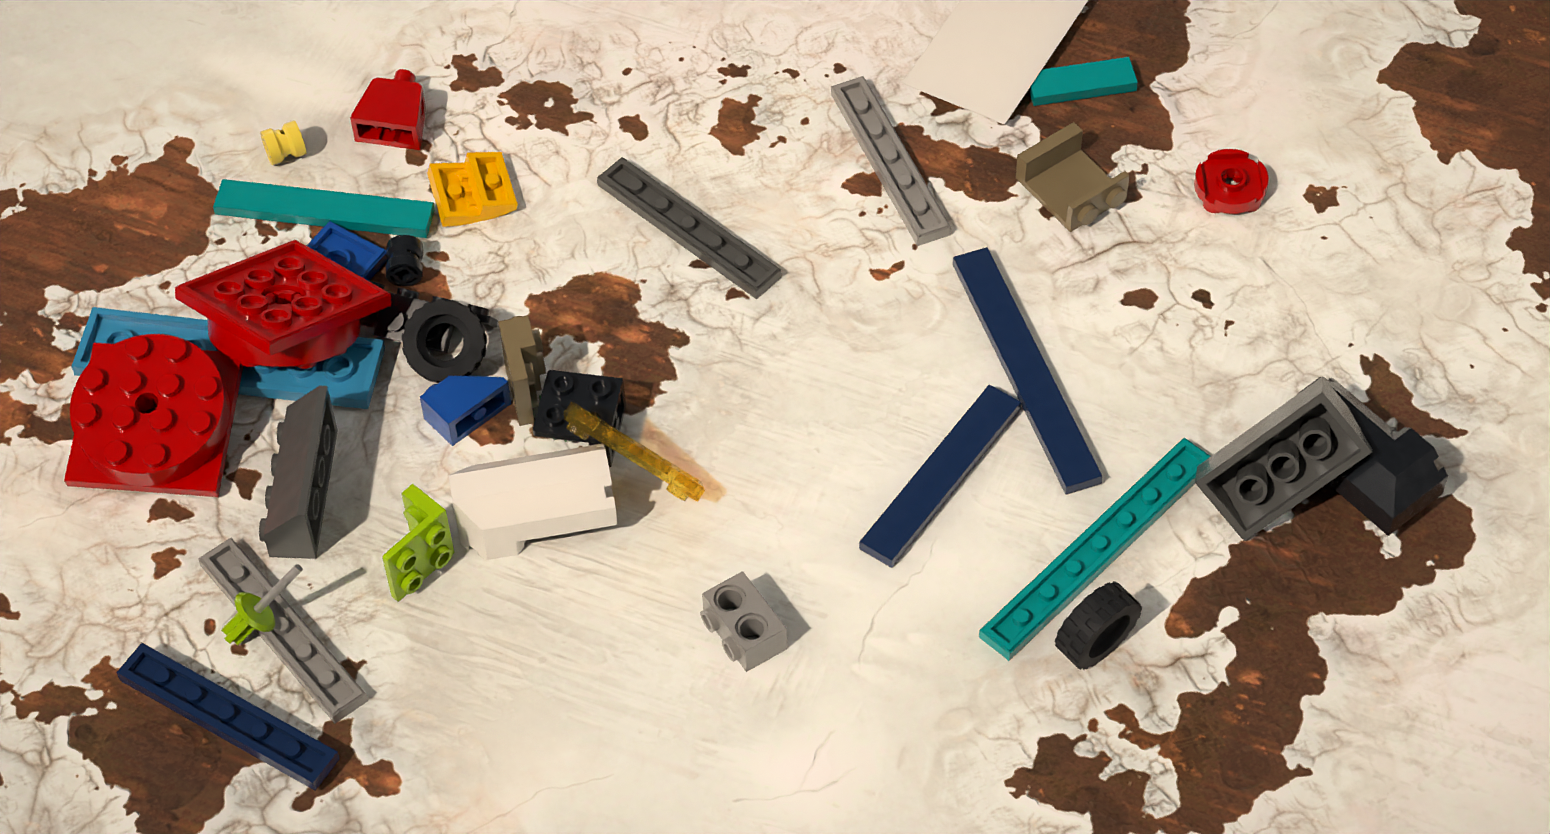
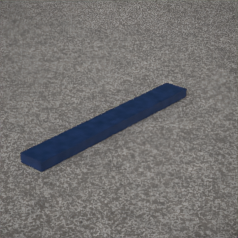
(1027, 371)

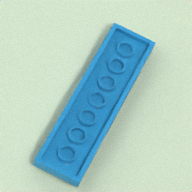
(347, 376)

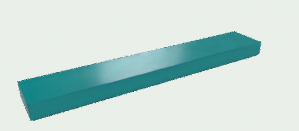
(320, 206)

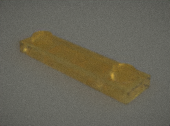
(679, 482)

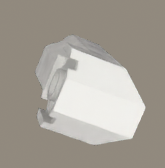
(532, 498)

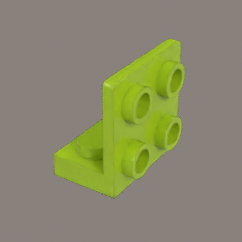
(423, 548)

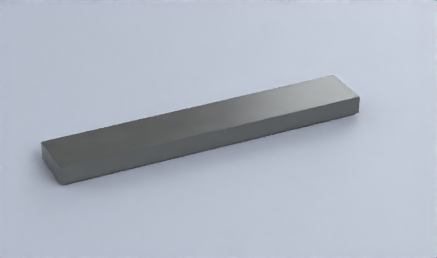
(689, 228)

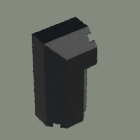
(1395, 477)

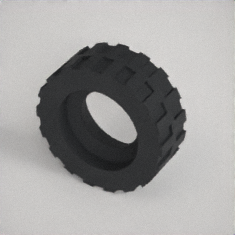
(437, 313)
(1098, 625)

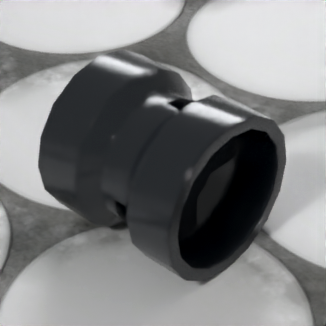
(404, 260)

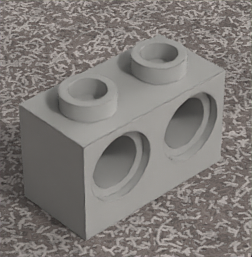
(750, 618)

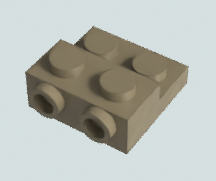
(523, 364)

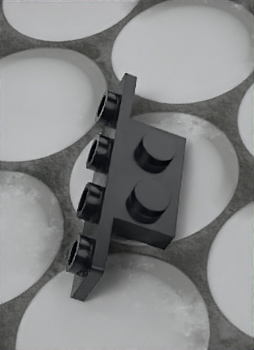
(393, 318)

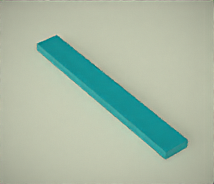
(1093, 550)

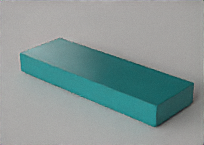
(1083, 81)

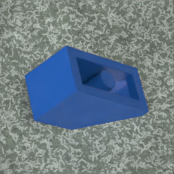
(464, 404)

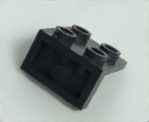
(595, 393)

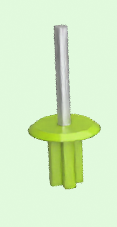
(255, 612)

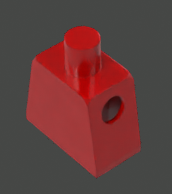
(391, 112)

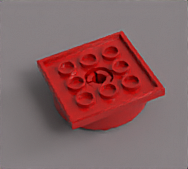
(283, 307)
(163, 451)

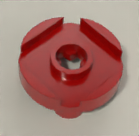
(1228, 198)

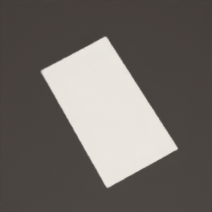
(992, 52)

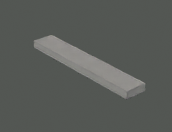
(890, 161)
(291, 638)

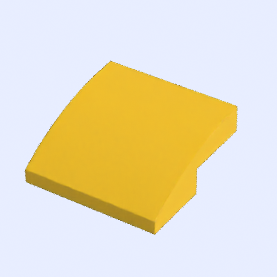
(472, 189)

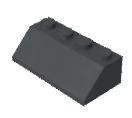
(1283, 459)
(300, 477)

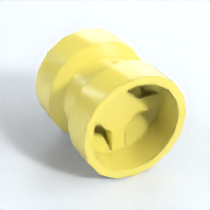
(283, 142)

